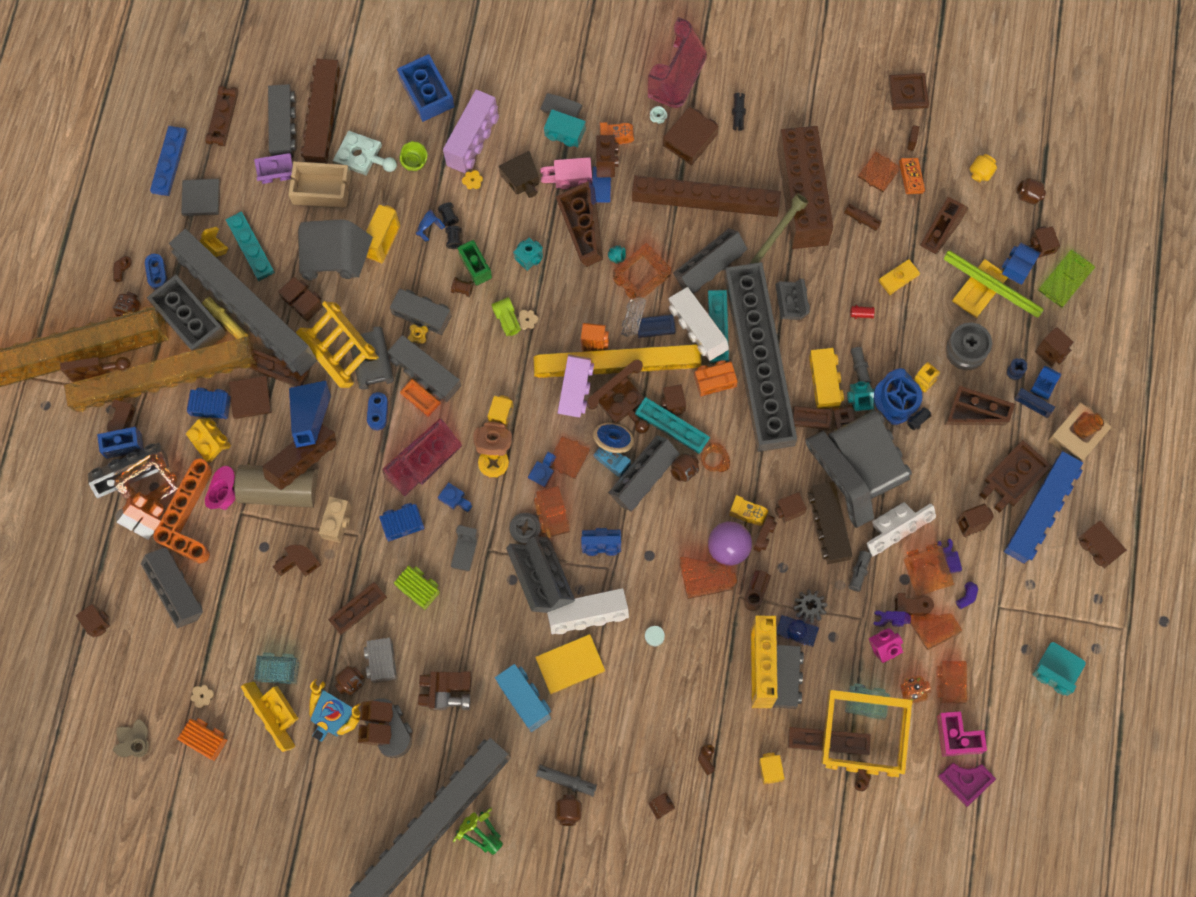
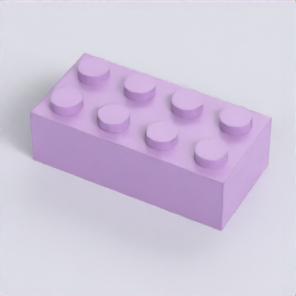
(471, 132)

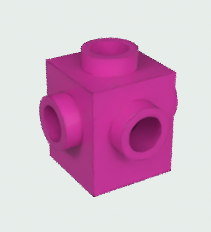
(886, 645)

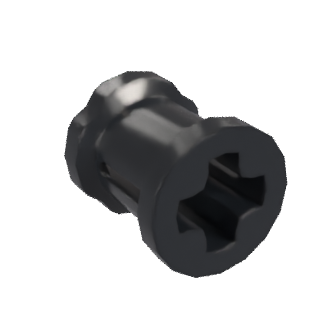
(448, 214)
(453, 235)

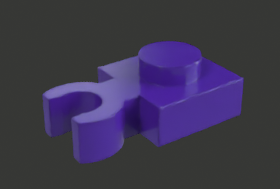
(952, 557)

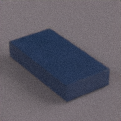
(656, 326)
(1034, 403)

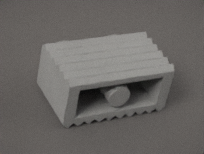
(381, 660)

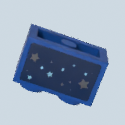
(120, 442)

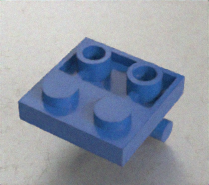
(601, 541)

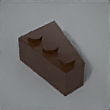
(977, 408)

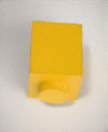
(500, 409)
(771, 768)

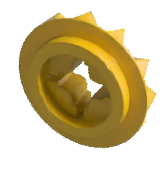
(483, 463)

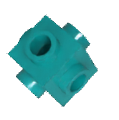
(528, 253)
(861, 396)

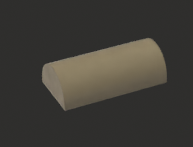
(254, 489)

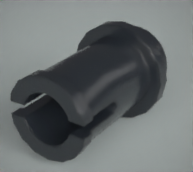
(916, 421)

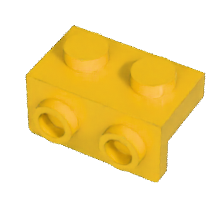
(207, 438)

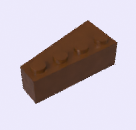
(582, 221)

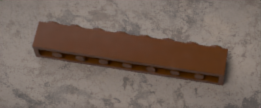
(706, 196)

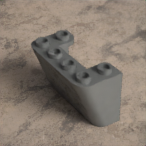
(872, 453)

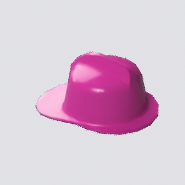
(221, 490)

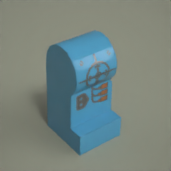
(613, 461)

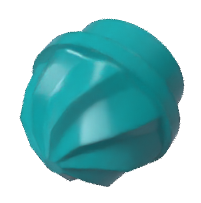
(617, 254)

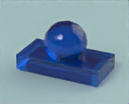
(797, 630)

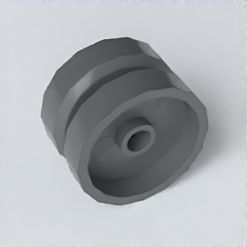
(968, 346)

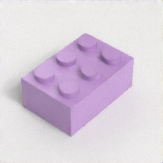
(575, 386)

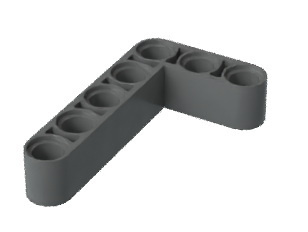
(844, 476)

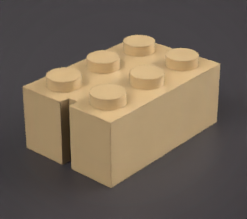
(320, 184)

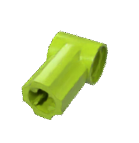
(505, 312)

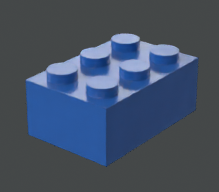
(425, 87)

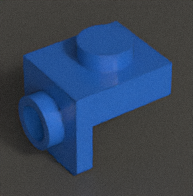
(1045, 382)

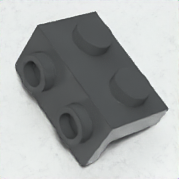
(792, 299)

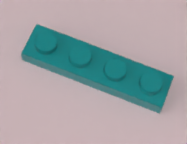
(250, 246)
(718, 313)
(672, 425)

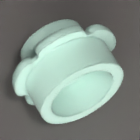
(658, 110)

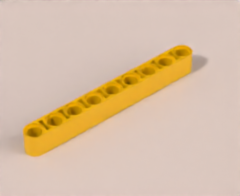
(616, 360)

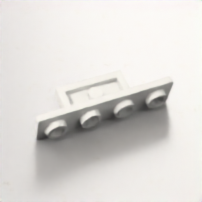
(898, 524)

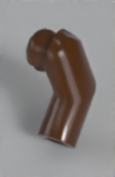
(119, 267)
(705, 757)
(862, 780)

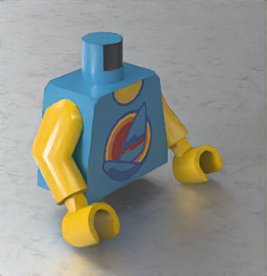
(330, 713)

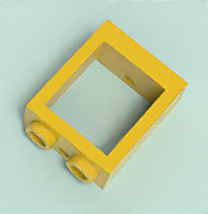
(383, 229)

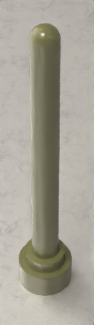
(798, 202)

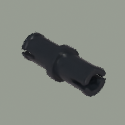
(738, 111)

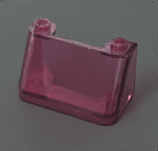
(674, 82)

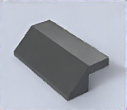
(540, 575)

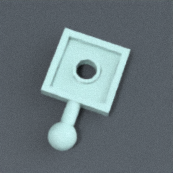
(368, 156)

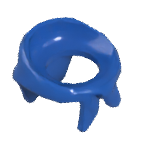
(427, 220)

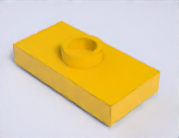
(899, 277)

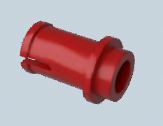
(862, 312)

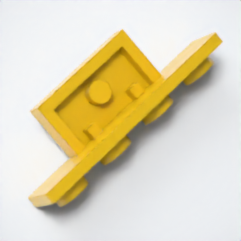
(274, 713)

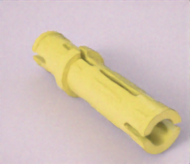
(220, 314)

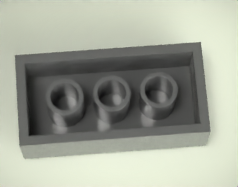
(186, 315)

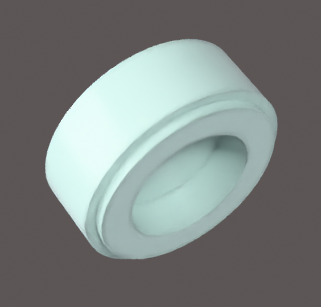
(654, 636)

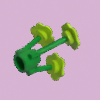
(490, 842)

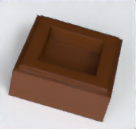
(913, 136)

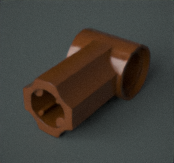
(757, 589)

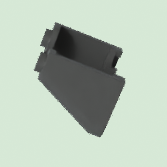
(332, 247)

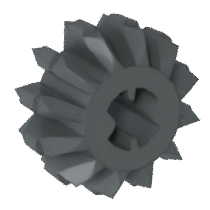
(814, 612)

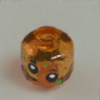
(915, 689)

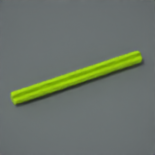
(993, 284)

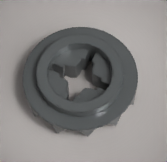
(520, 520)

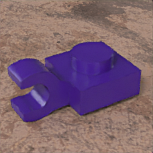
(896, 618)

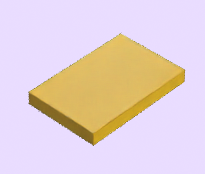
(570, 664)

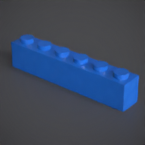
(1043, 508)

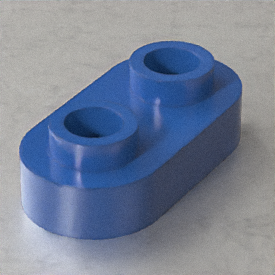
(155, 273)
(377, 410)

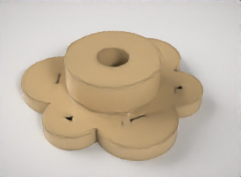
(527, 315)
(198, 692)

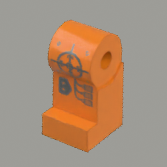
(622, 132)

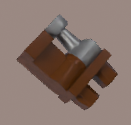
(441, 686)

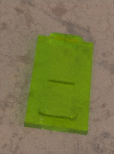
(1066, 278)

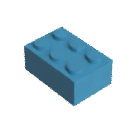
(523, 697)

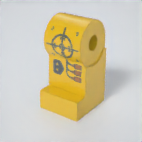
(748, 511)

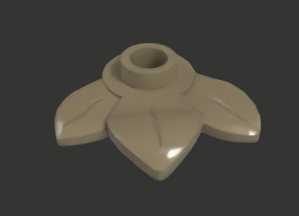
(130, 738)

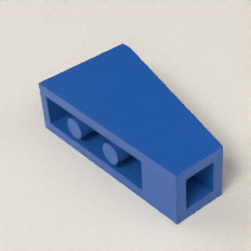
(307, 411)

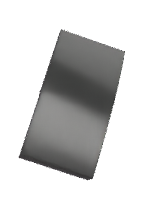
(560, 104)

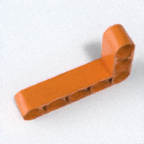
(183, 513)

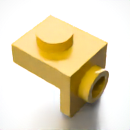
(213, 244)

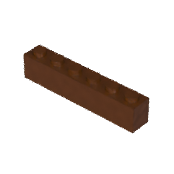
(321, 111)

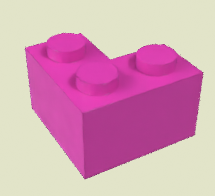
(954, 739)

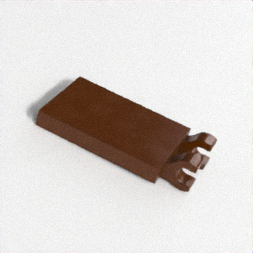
(1015, 475)

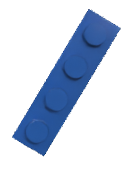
(168, 161)

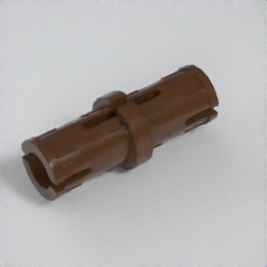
(863, 217)

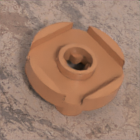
(502, 440)

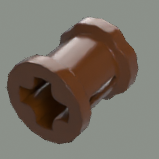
(462, 287)

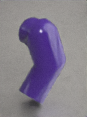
(970, 596)

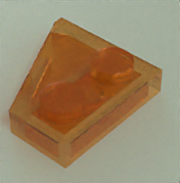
(935, 628)

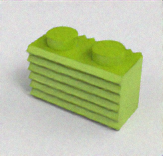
(417, 587)

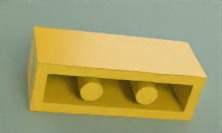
(825, 378)

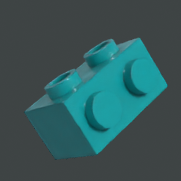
(564, 128)

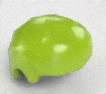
(413, 156)

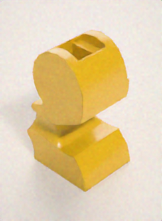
(926, 377)

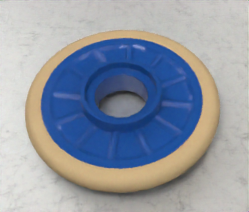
(622, 444)

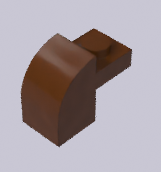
(299, 556)

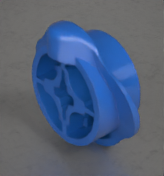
(892, 403)

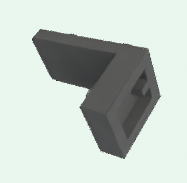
(465, 548)

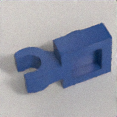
(542, 472)
(453, 497)

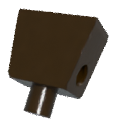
(521, 174)

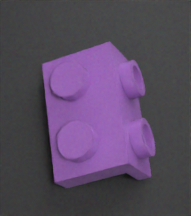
(274, 167)

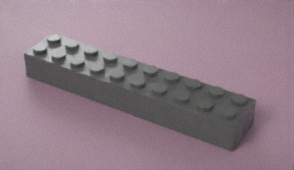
(242, 302)
(760, 357)
(433, 822)

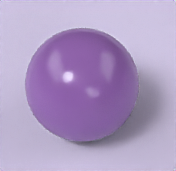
(729, 543)

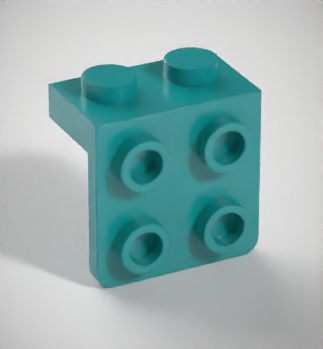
(1059, 669)

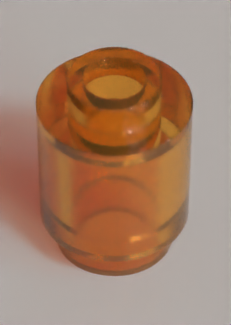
(1088, 425)

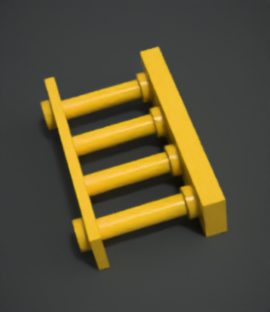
(320, 349)

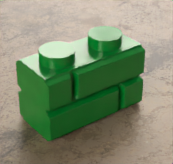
(474, 262)

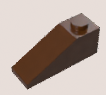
(944, 225)

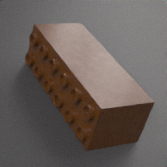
(804, 174)

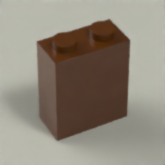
(690, 135)

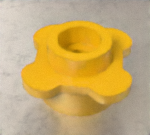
(420, 338)

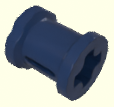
(1017, 363)

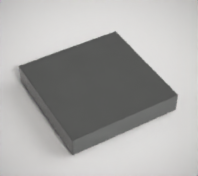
(200, 197)

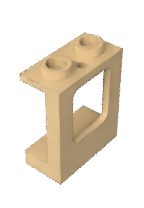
(1069, 443)

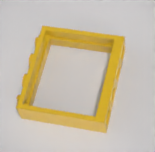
(763, 662)
(871, 768)

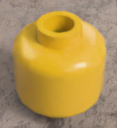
(983, 168)

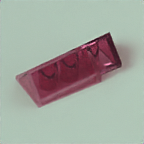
(422, 458)

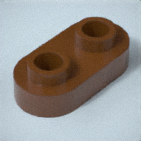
(762, 541)

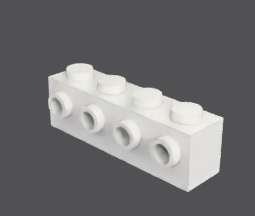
(698, 323)
(589, 611)

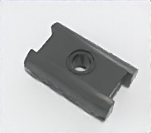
(375, 370)

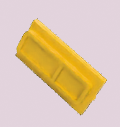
(975, 295)

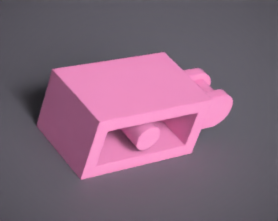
(568, 172)

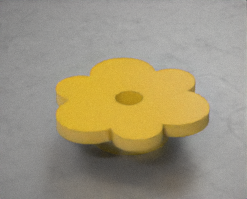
(469, 177)

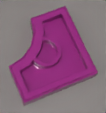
(966, 783)

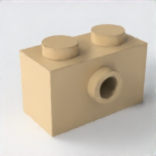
(335, 519)

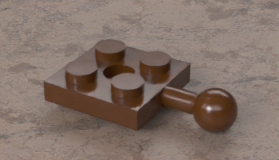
(91, 367)
(627, 407)

